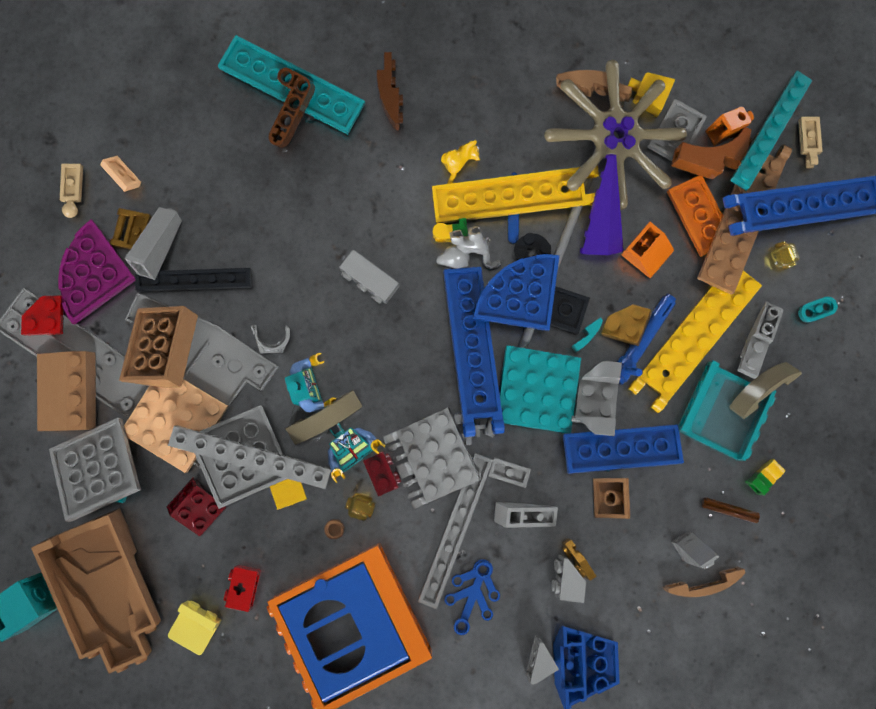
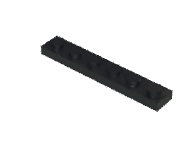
(195, 280)

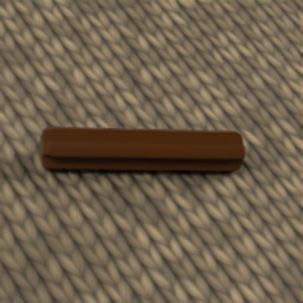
(731, 510)

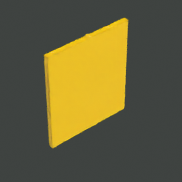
(287, 493)

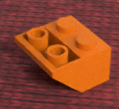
(649, 250)

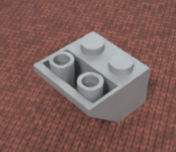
(568, 583)

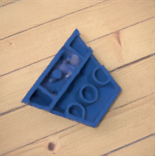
(585, 665)

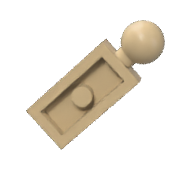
(71, 188)

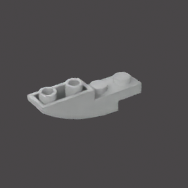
(759, 339)

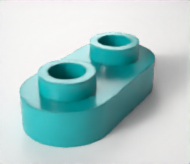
(816, 309)

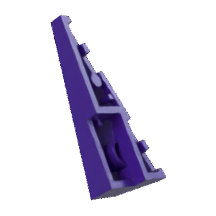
(605, 227)

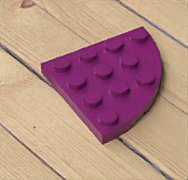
(90, 273)

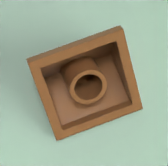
(611, 498)

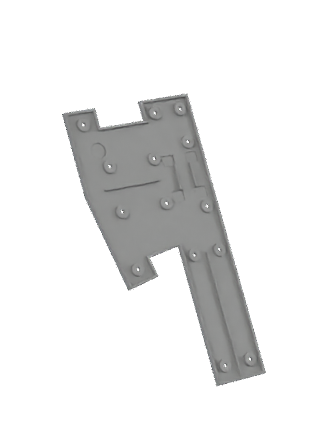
(210, 343)

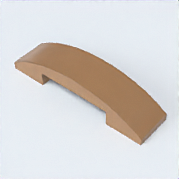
(728, 578)

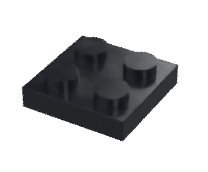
(568, 310)

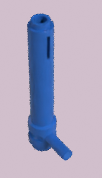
(635, 352)

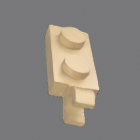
(810, 139)

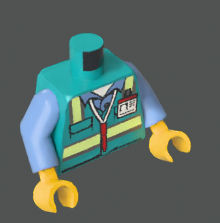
(303, 385)
(349, 448)

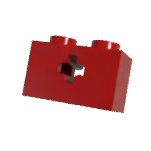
(245, 599)

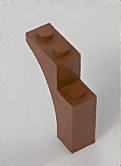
(712, 160)

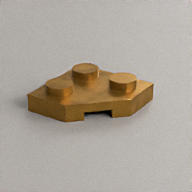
(627, 324)
(580, 562)

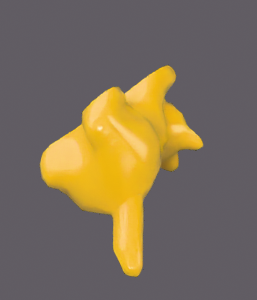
(456, 159)

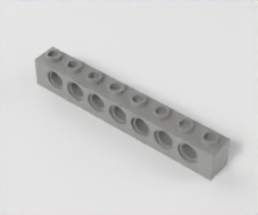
(249, 456)

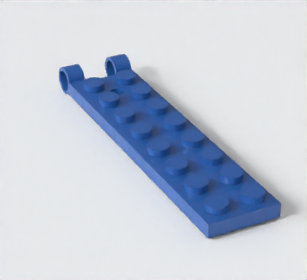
(803, 204)
(472, 350)

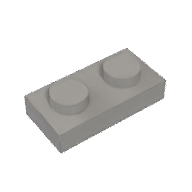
(509, 472)

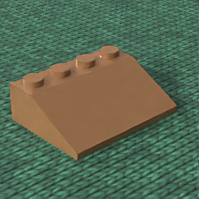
(159, 346)
(66, 391)

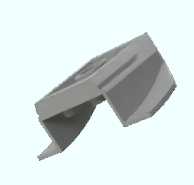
(599, 397)

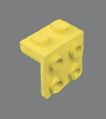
(194, 627)

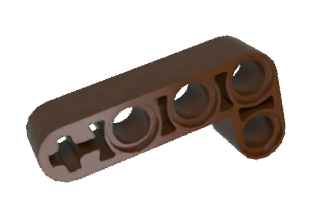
(287, 109)

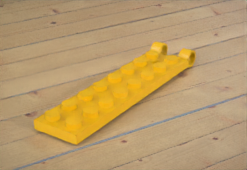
(508, 195)
(694, 340)

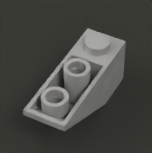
(695, 551)

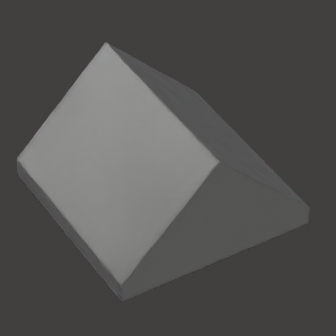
(540, 662)

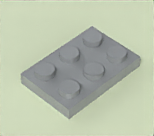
(678, 116)

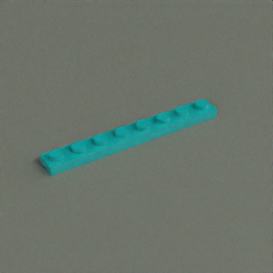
(771, 131)

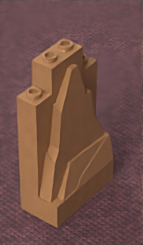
(100, 590)

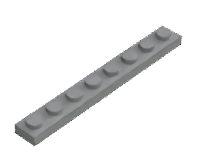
(454, 535)

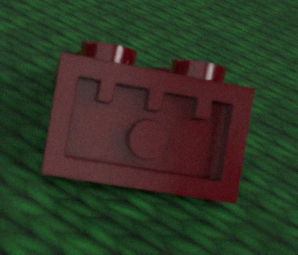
(381, 473)
(194, 507)

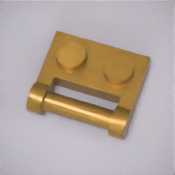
(135, 227)

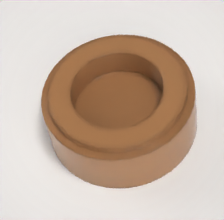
(334, 529)

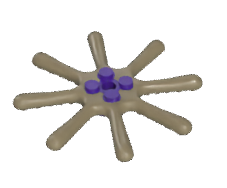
(622, 123)

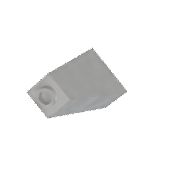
(154, 243)

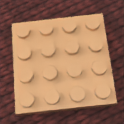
(163, 409)

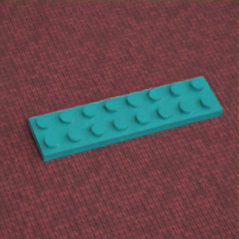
(261, 69)

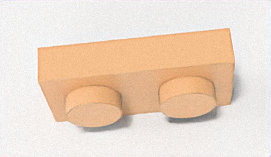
(120, 173)

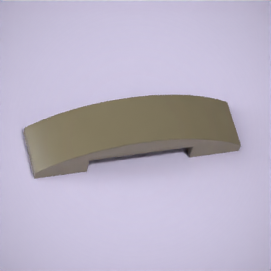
(762, 386)
(324, 418)

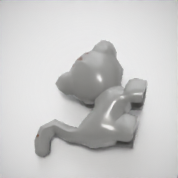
(458, 255)

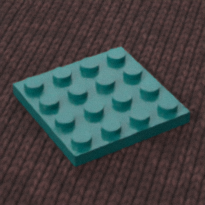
(539, 389)

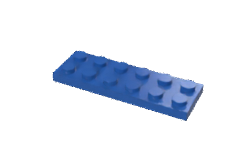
(624, 450)

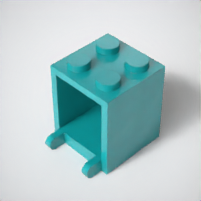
(24, 605)

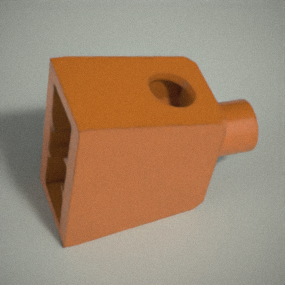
(734, 121)

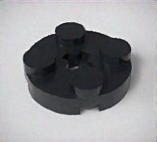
(531, 241)

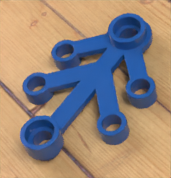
(473, 592)

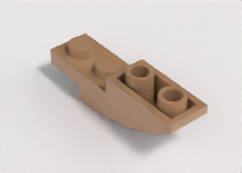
(592, 81)

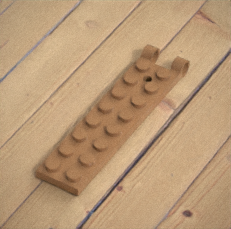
(730, 253)

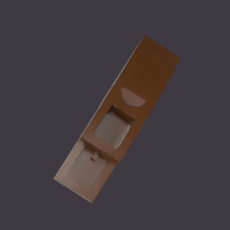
(389, 94)

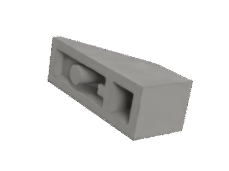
(525, 515)

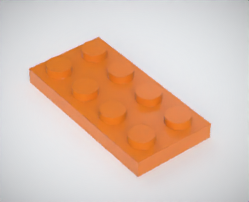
(697, 211)

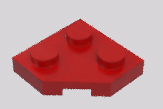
(43, 317)

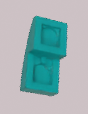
(590, 331)

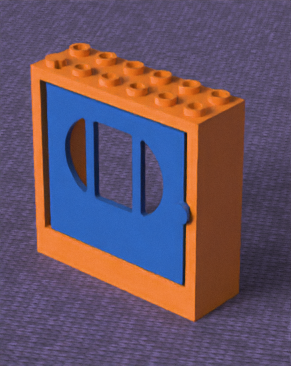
(384, 652)

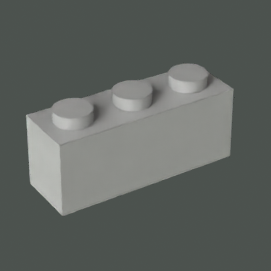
(368, 277)

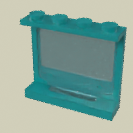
(712, 420)

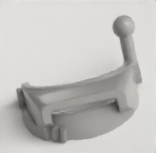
(274, 348)

